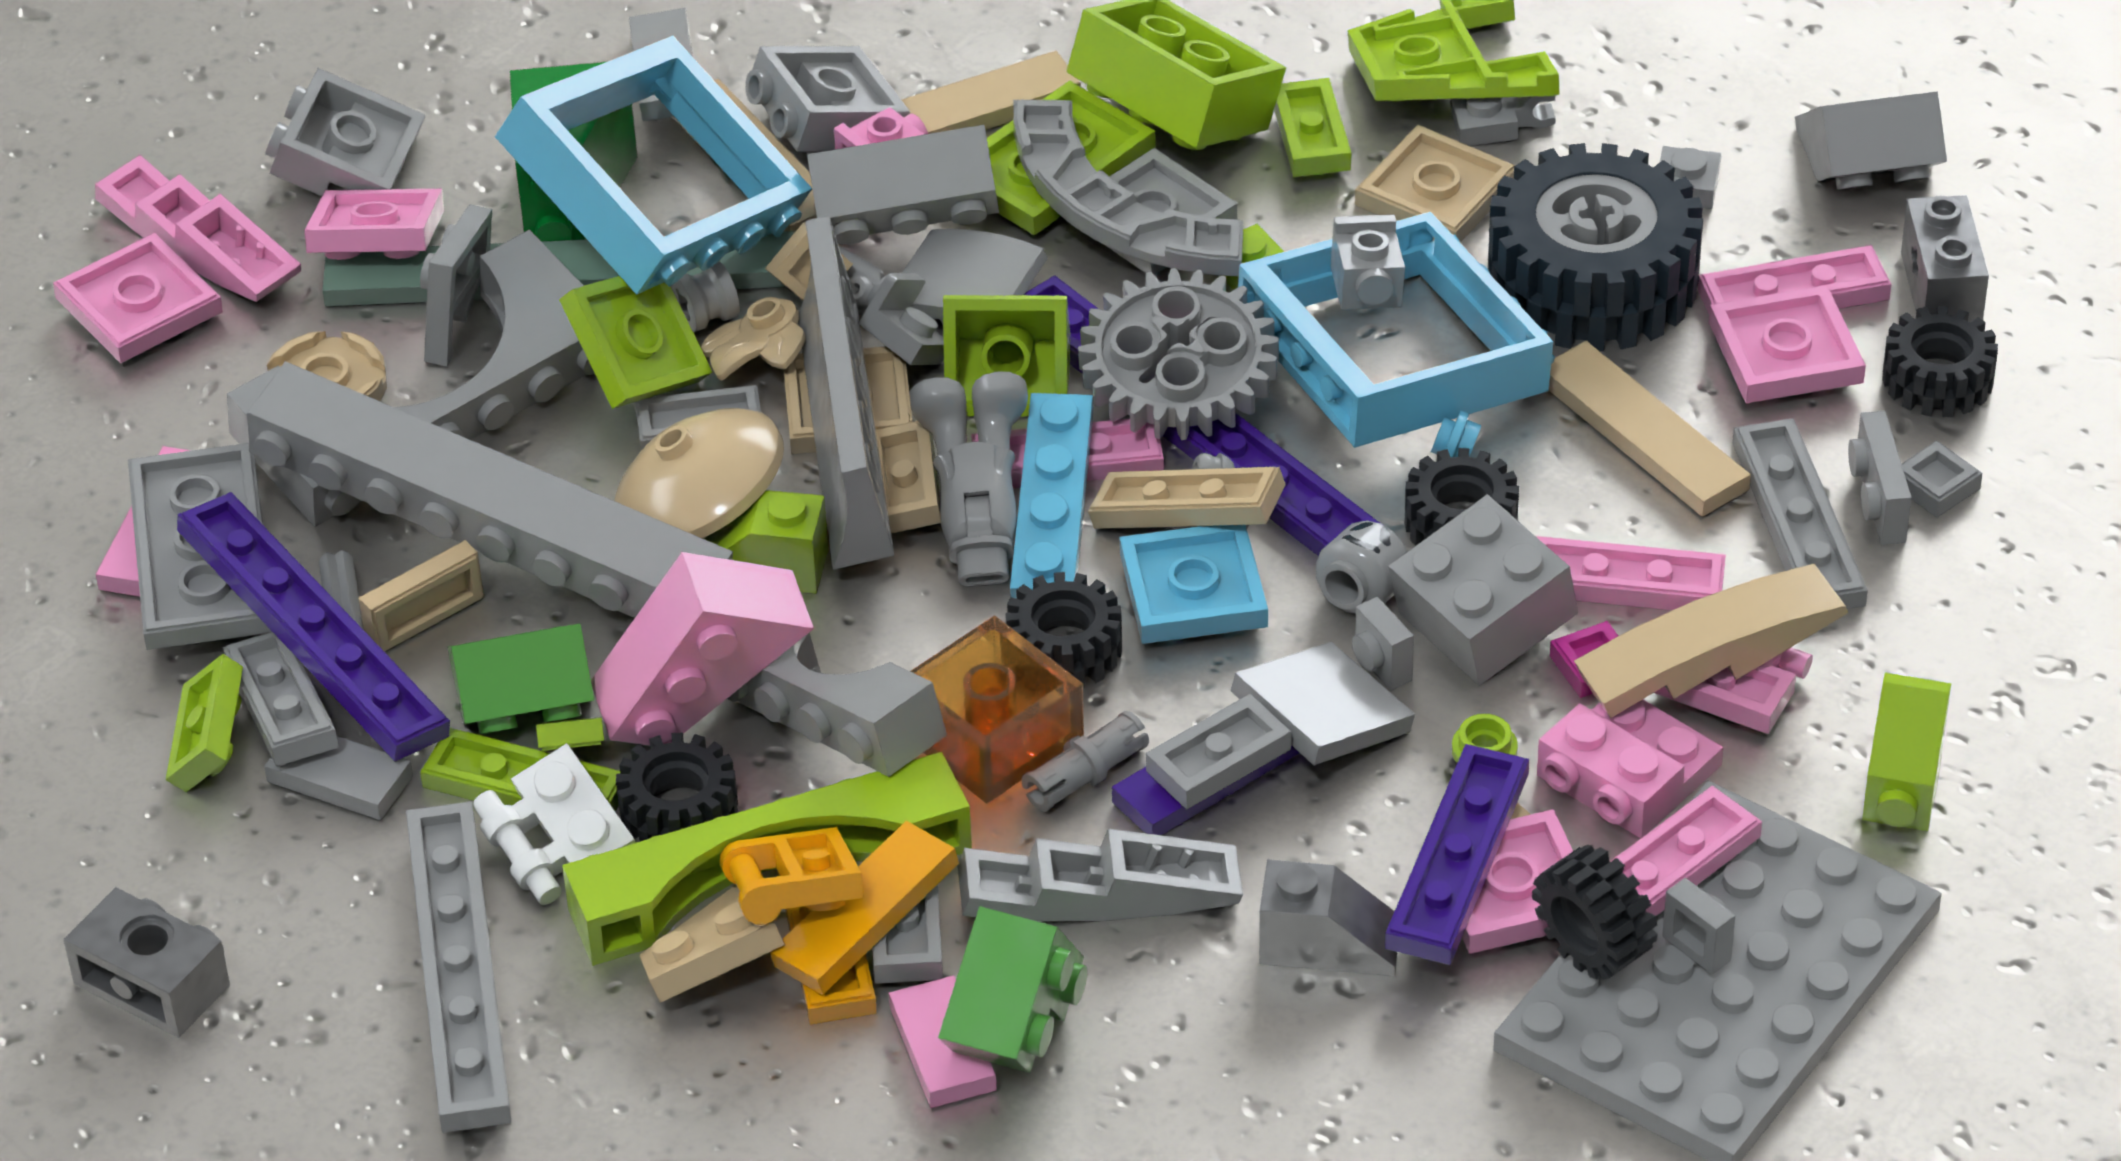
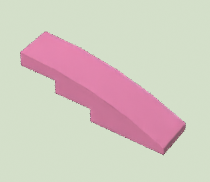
(201, 231)

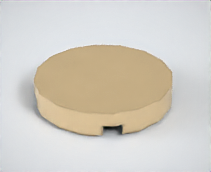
(344, 360)

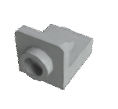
(898, 324)

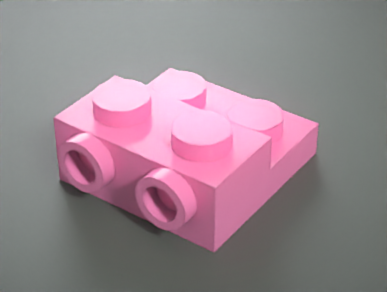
(1626, 765)

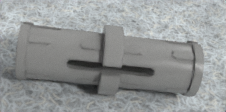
(1085, 761)

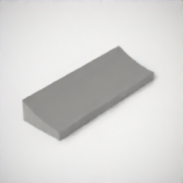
(842, 408)

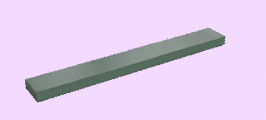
(386, 280)

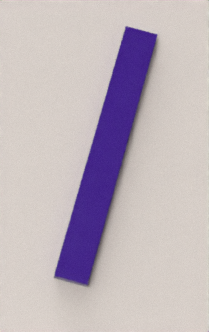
(1308, 504)

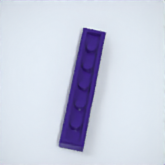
(313, 626)

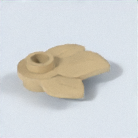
(765, 330)

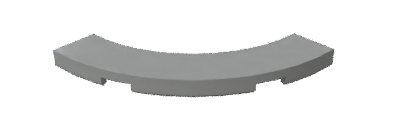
(1109, 211)

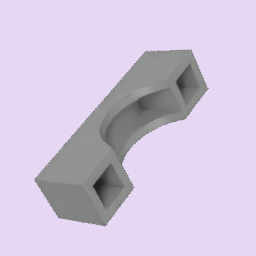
(869, 715)

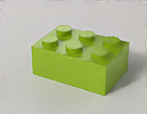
(1175, 71)

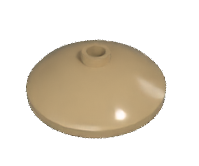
(704, 470)

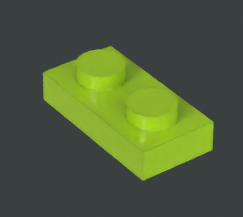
(1312, 128)
(205, 723)

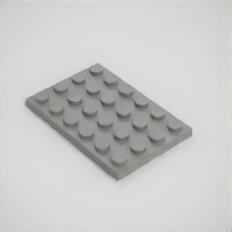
(1728, 1050)

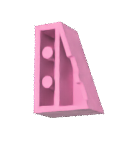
(696, 645)

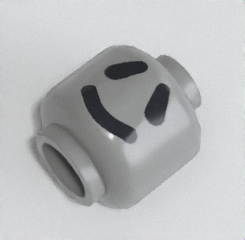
(1357, 563)

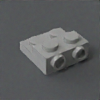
(816, 90)
(342, 137)

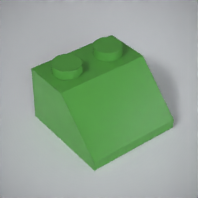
(521, 676)

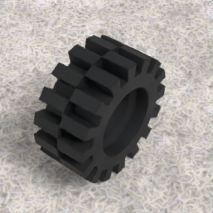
(1940, 384)
(1453, 481)
(1074, 606)
(672, 767)
(1594, 912)

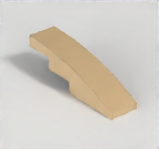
(1717, 632)

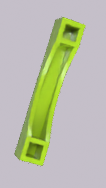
(643, 889)

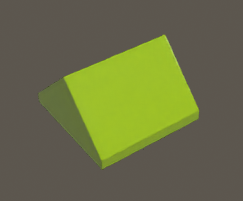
(1007, 335)

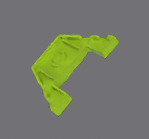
(1438, 59)

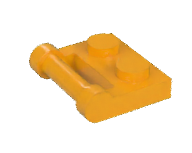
(812, 868)

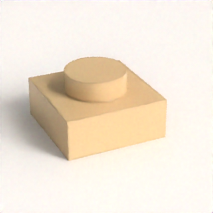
(793, 263)

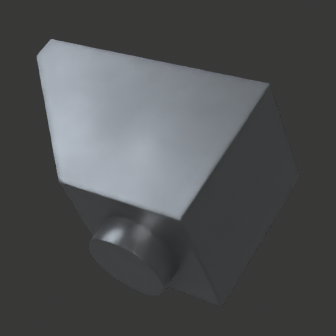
(1322, 921)

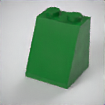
(606, 139)

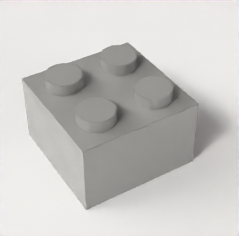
(1483, 589)

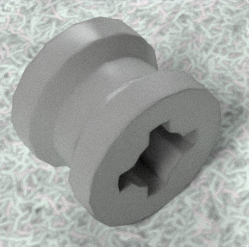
(707, 296)

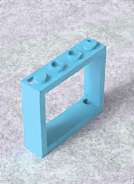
(602, 212)
(1372, 412)

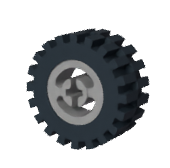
(1597, 244)

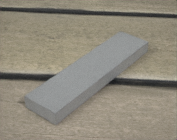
(1797, 506)

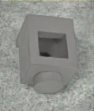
(1367, 262)

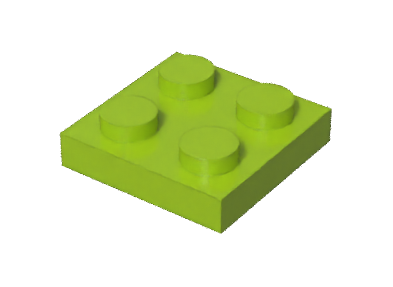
(635, 341)

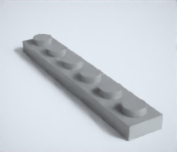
(457, 968)

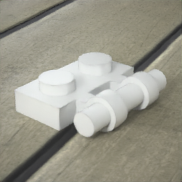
(567, 807)

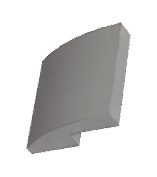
(972, 265)

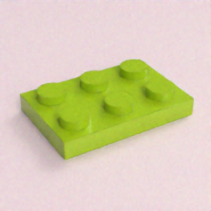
(1109, 142)

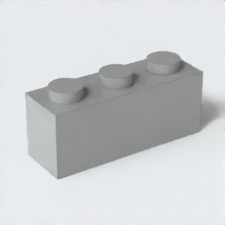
(904, 184)

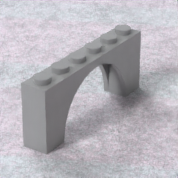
(529, 366)

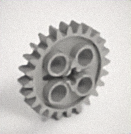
(1178, 353)

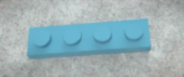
(1052, 488)

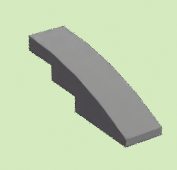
(1114, 881)

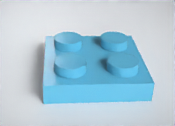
(1193, 582)

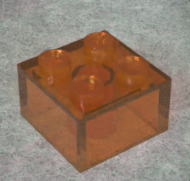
(1001, 707)

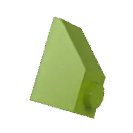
(783, 533)
(1906, 751)

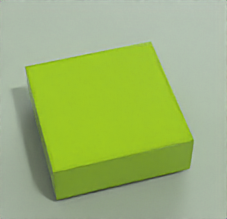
(573, 732)

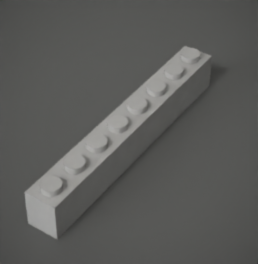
(466, 491)

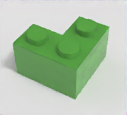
(1012, 989)

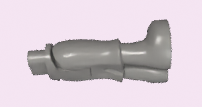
(974, 476)

